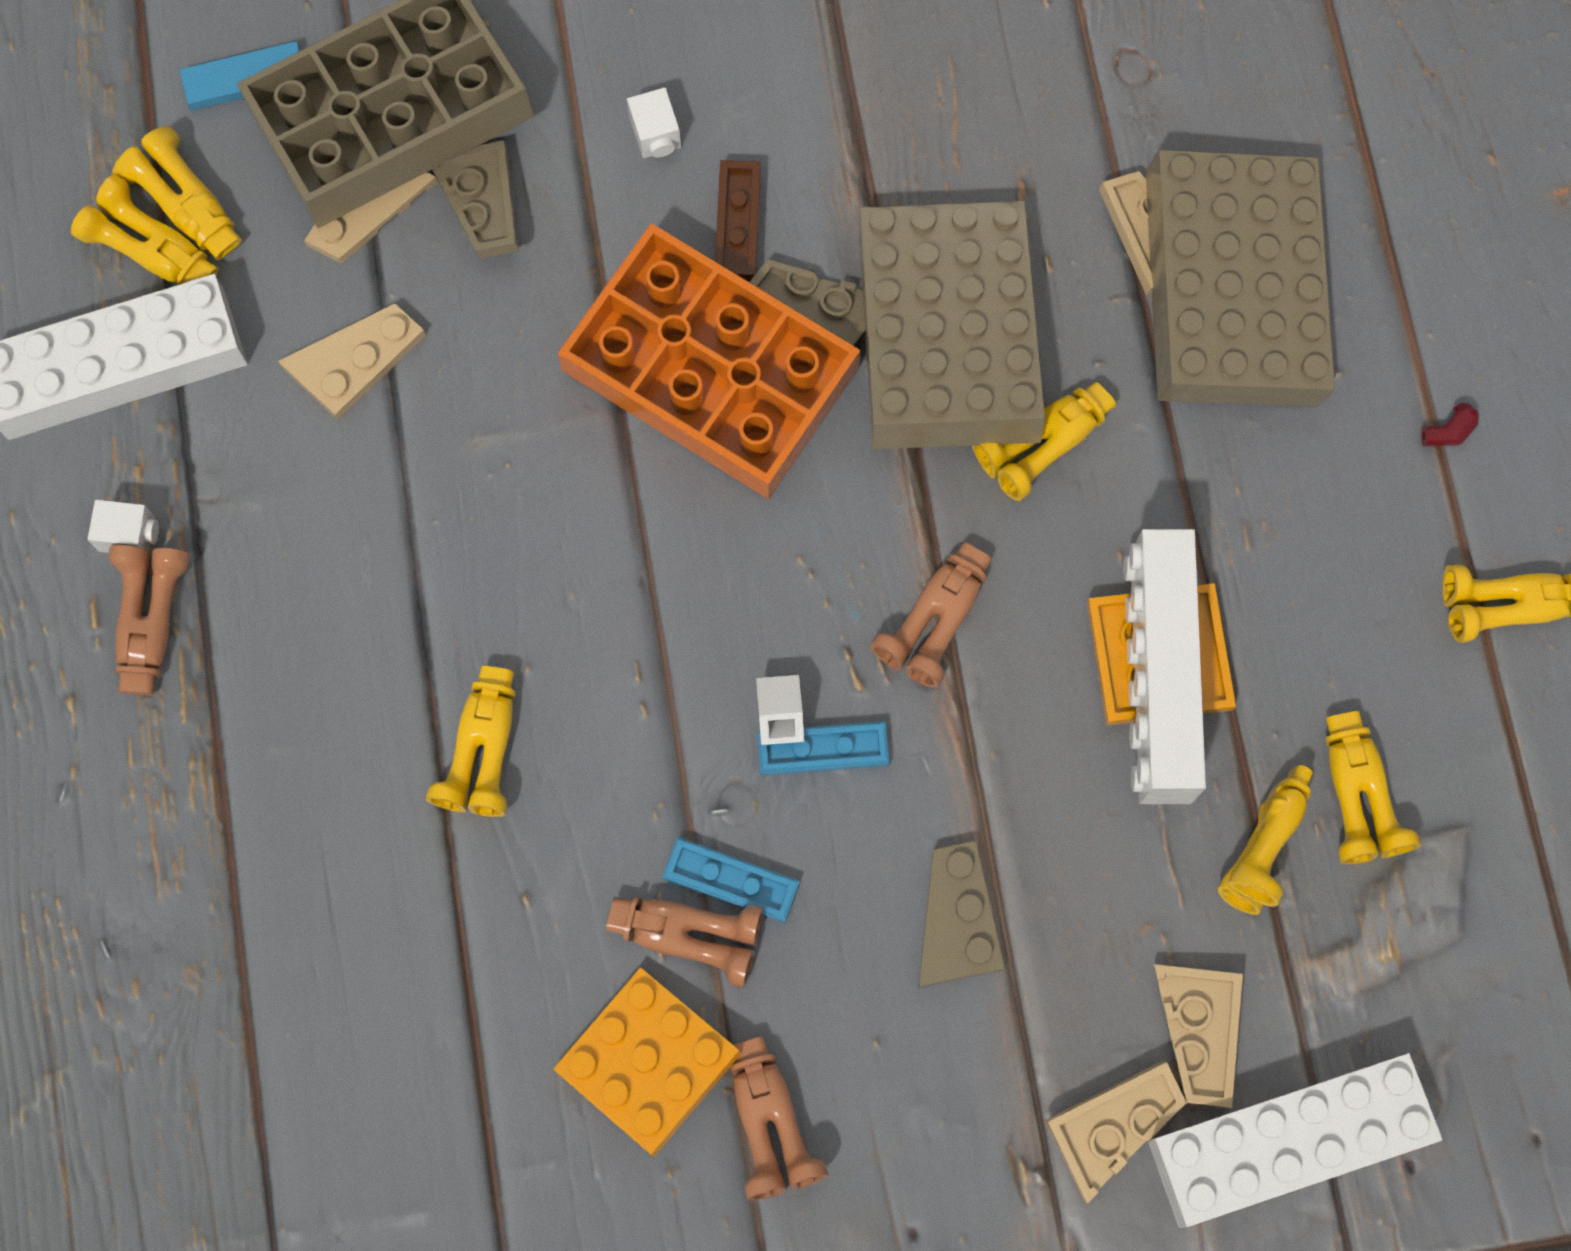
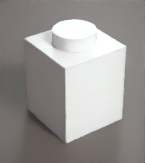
(654, 123)
(122, 525)
(780, 709)

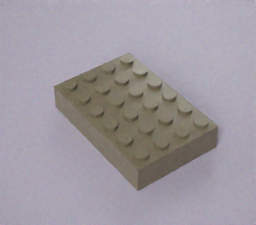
(384, 102)
(1239, 279)
(950, 325)

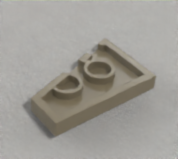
(482, 197)
(824, 302)
(959, 921)

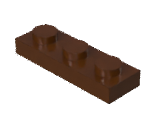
(738, 217)

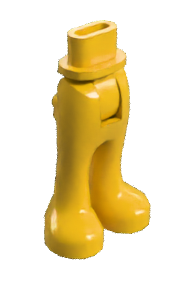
(192, 212)
(165, 251)
(1065, 426)
(1537, 599)
(484, 722)
(1358, 768)
(1249, 881)

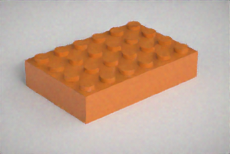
(709, 360)

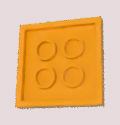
(1110, 643)
(647, 1062)

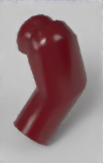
(1457, 429)

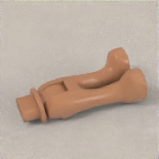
(948, 595)
(140, 639)
(665, 929)
(763, 1097)

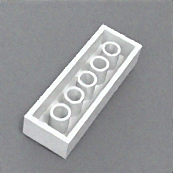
(116, 356)
(1165, 667)
(1294, 1141)

